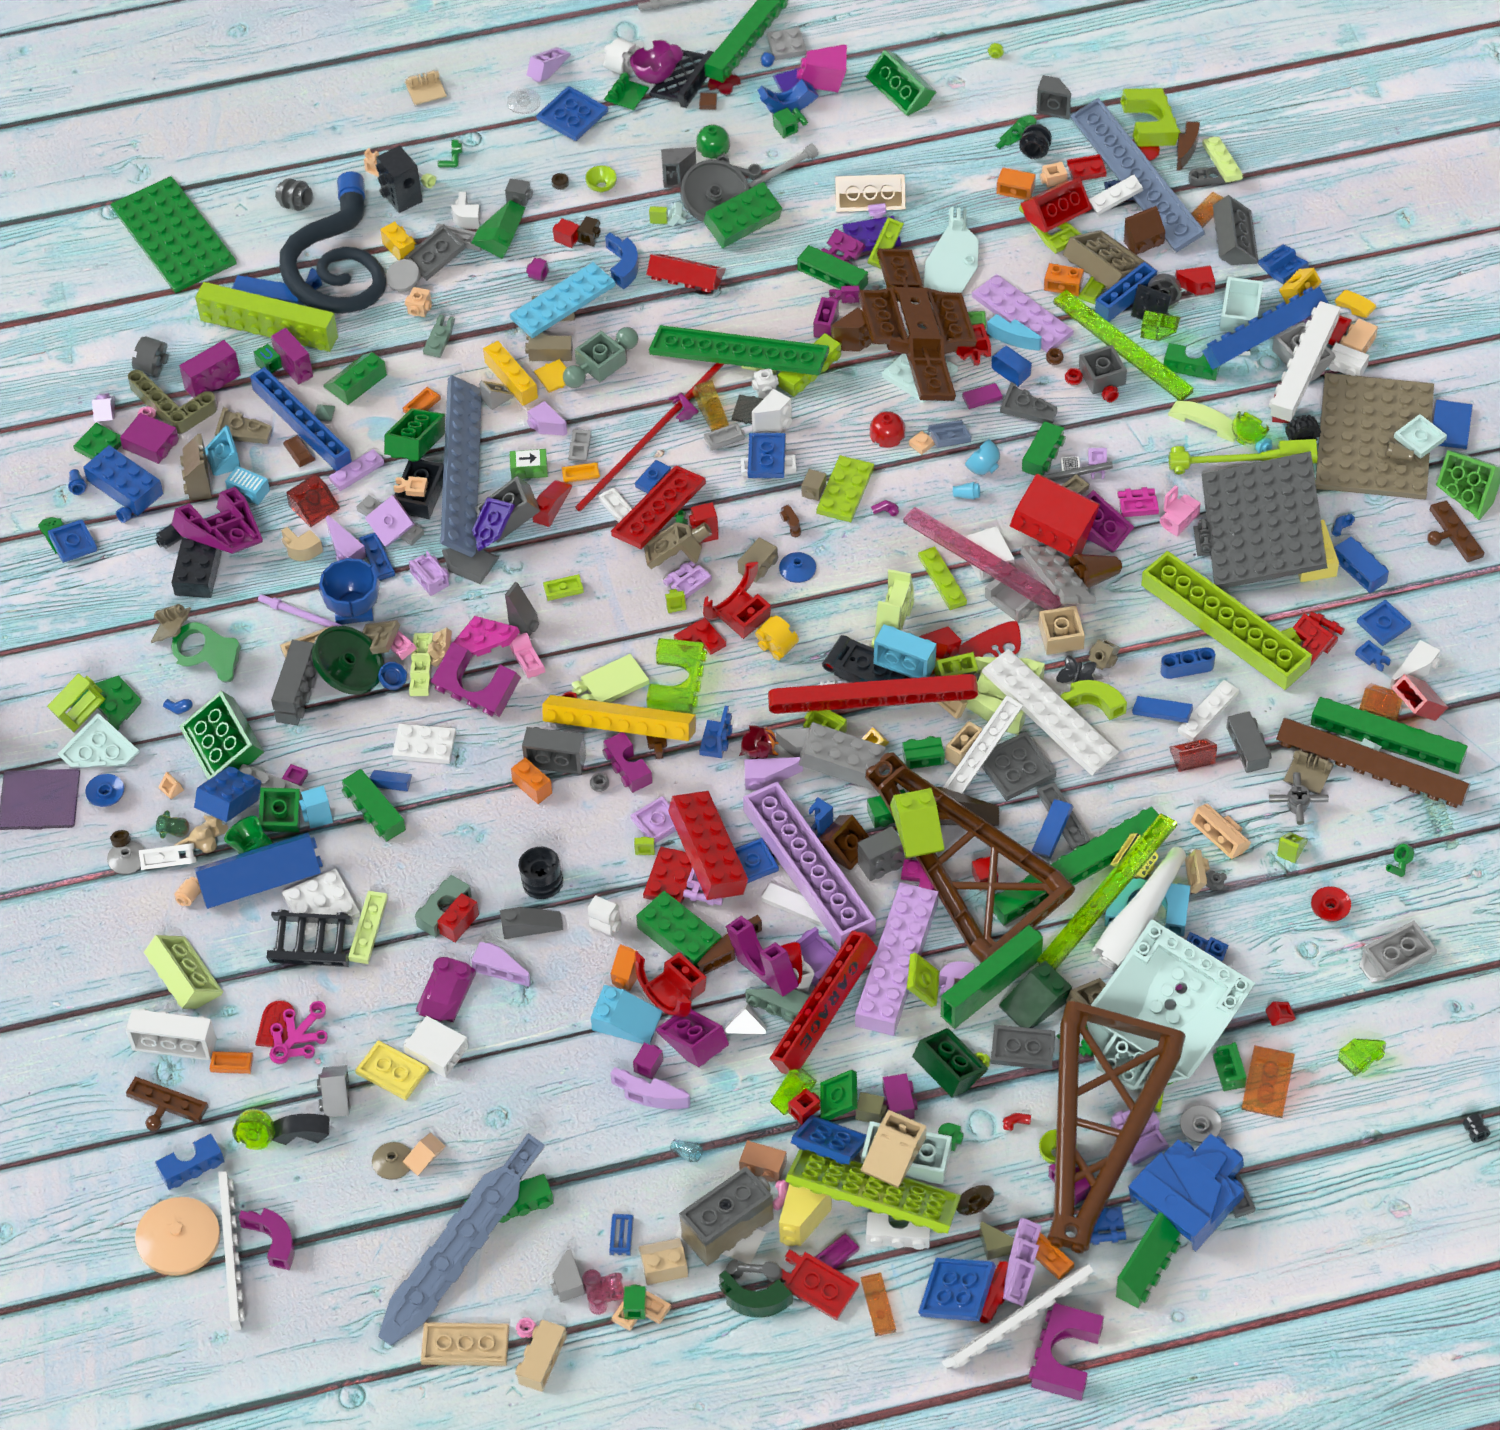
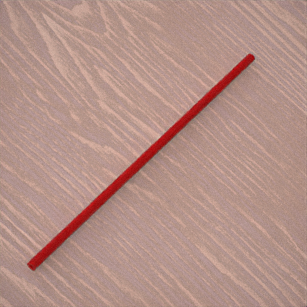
(629, 456)

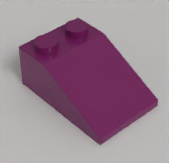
(1109, 525)
(694, 1037)

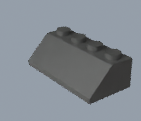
(1235, 232)

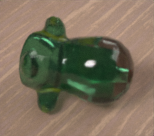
(173, 825)

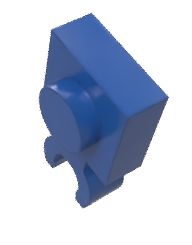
(1372, 654)

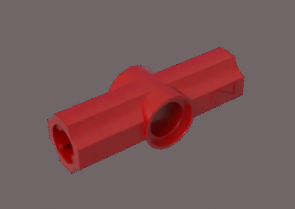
(995, 1293)

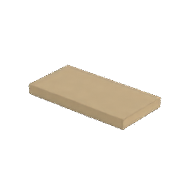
(465, 1344)

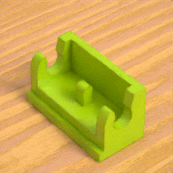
(826, 718)

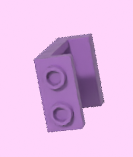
(816, 953)

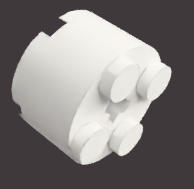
(618, 56)

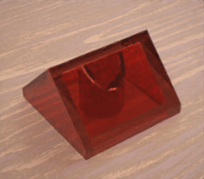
(1194, 754)

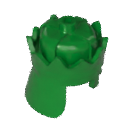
(247, 835)

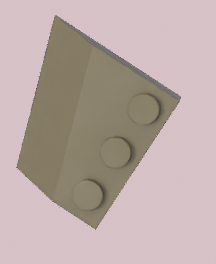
(195, 470)

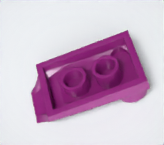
(446, 989)

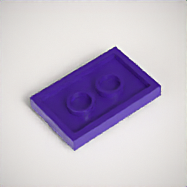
(867, 231)

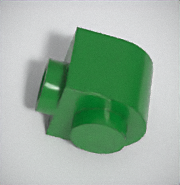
(954, 1131)

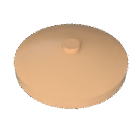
(177, 1236)

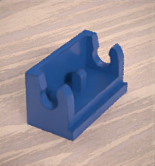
(823, 816)

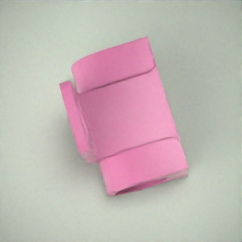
(1179, 512)

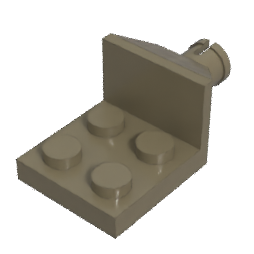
(674, 539)

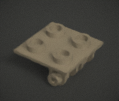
(170, 621)
(1313, 771)

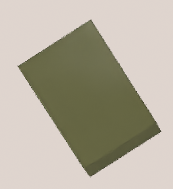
(995, 1242)

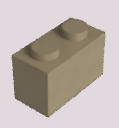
(761, 552)

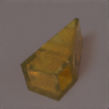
(710, 405)

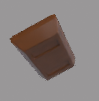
(298, 451)

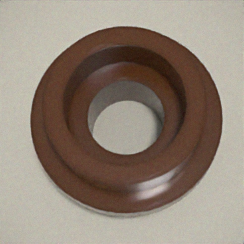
(1054, 356)

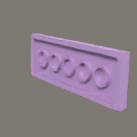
(1012, 304)

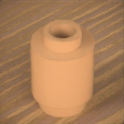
(188, 892)

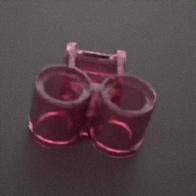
(602, 1290)

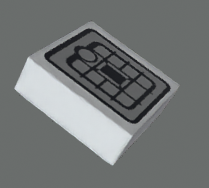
(1069, 463)

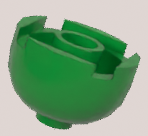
(712, 141)

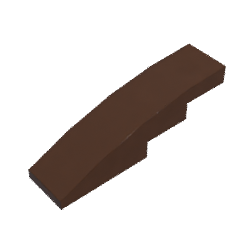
(723, 951)

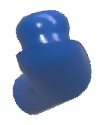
(1342, 522)
(178, 707)

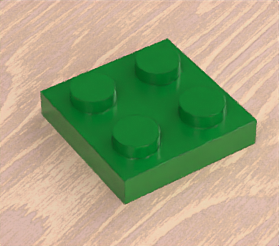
(96, 440)
(838, 1095)

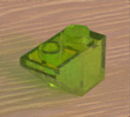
(1158, 326)
(1360, 1053)

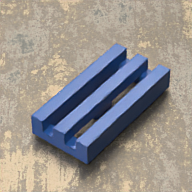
(620, 1249)

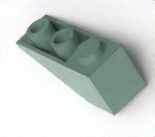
(775, 1004)

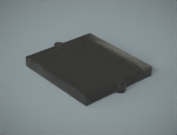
(744, 408)

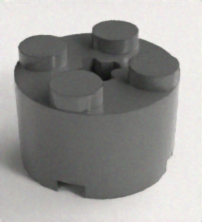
(150, 356)

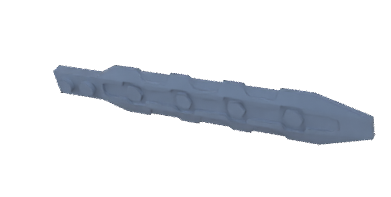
(457, 1244)

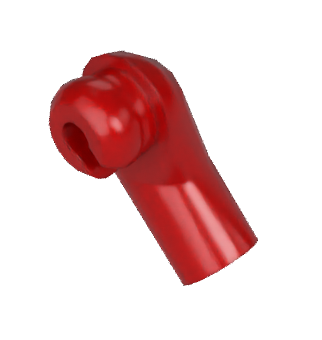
(1014, 1118)

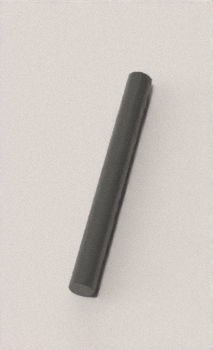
(1079, 471)

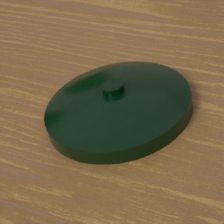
(345, 660)

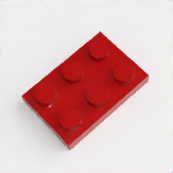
(668, 874)

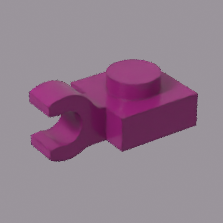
(847, 294)

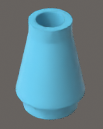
(967, 491)

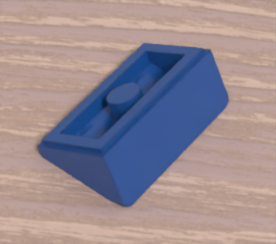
(391, 780)

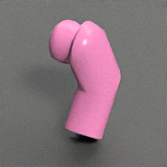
(782, 1188)

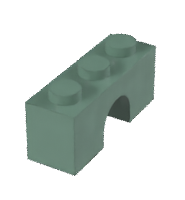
(448, 891)

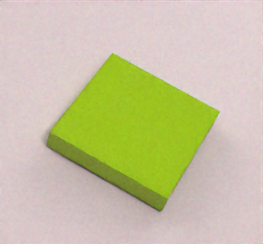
(923, 979)

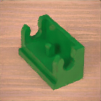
(1229, 1067)

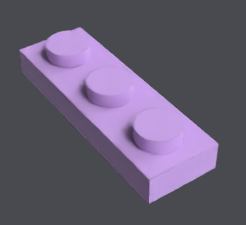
(356, 470)

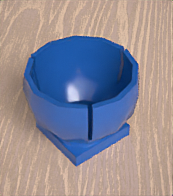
(350, 590)

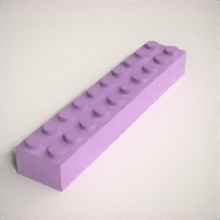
(808, 863)

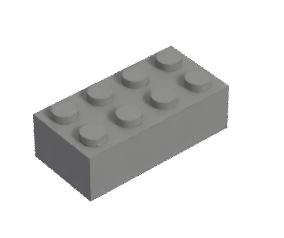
(839, 754)

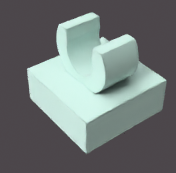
(676, 215)

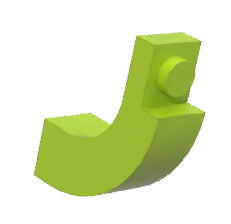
(1096, 694)

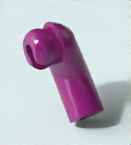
(887, 506)

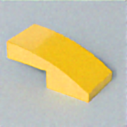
(1358, 304)

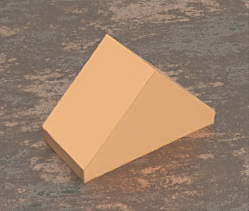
(424, 1153)

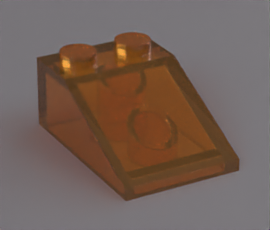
(1268, 1081)

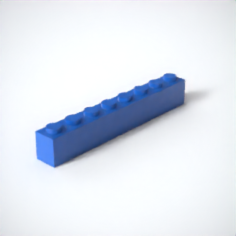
(1264, 328)
(300, 419)

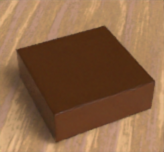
(708, 101)

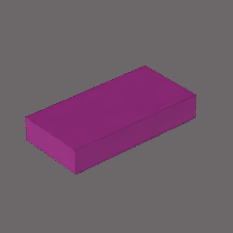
(982, 396)
(838, 1251)

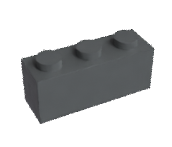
(1248, 741)

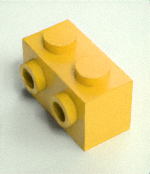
(397, 240)

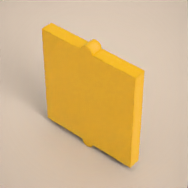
(551, 375)

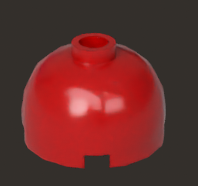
(887, 429)

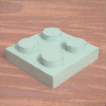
(1420, 436)

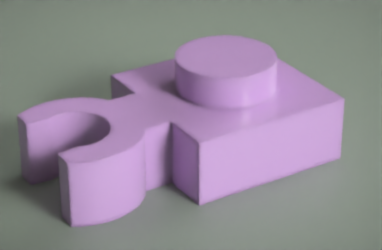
(1097, 456)

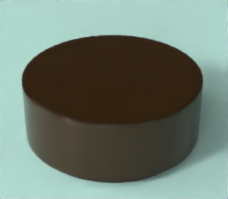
(560, 181)
(120, 838)

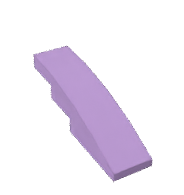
(1021, 1260)

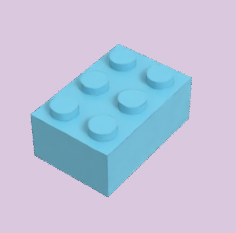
(904, 652)

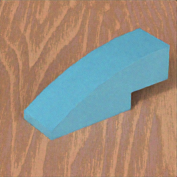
(1013, 333)

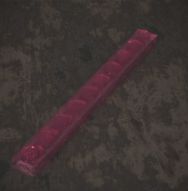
(982, 559)

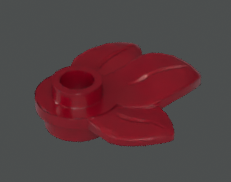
(727, 86)

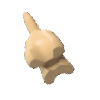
(204, 834)

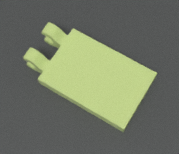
(612, 680)

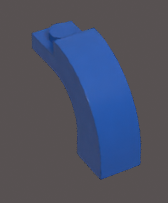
(798, 97)
(627, 268)

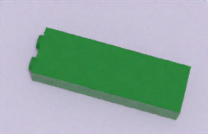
(991, 976)

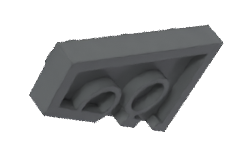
(1025, 406)

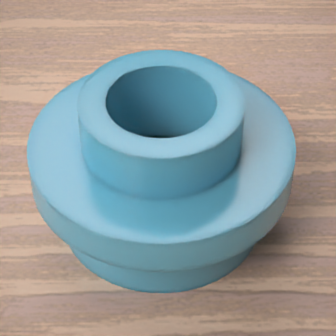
(1263, 445)

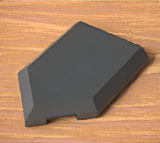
(471, 568)

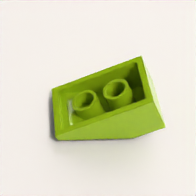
(917, 822)

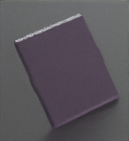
(39, 799)

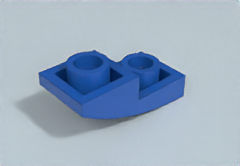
(1212, 946)

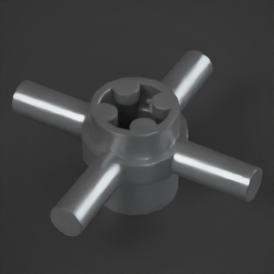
(1298, 798)

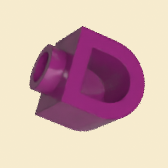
(537, 269)

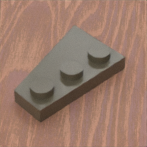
(243, 428)

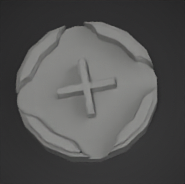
(403, 275)

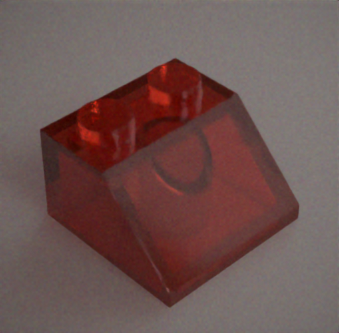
(312, 500)

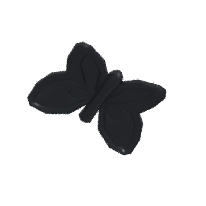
(1076, 671)

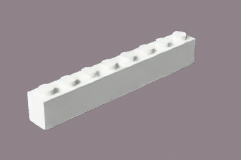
(1304, 361)

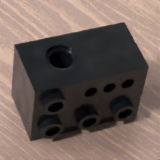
(399, 179)

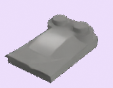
(1396, 952)

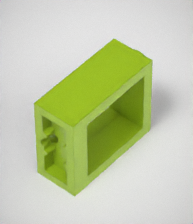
(83, 708)

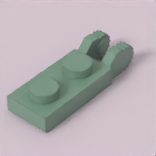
(439, 337)

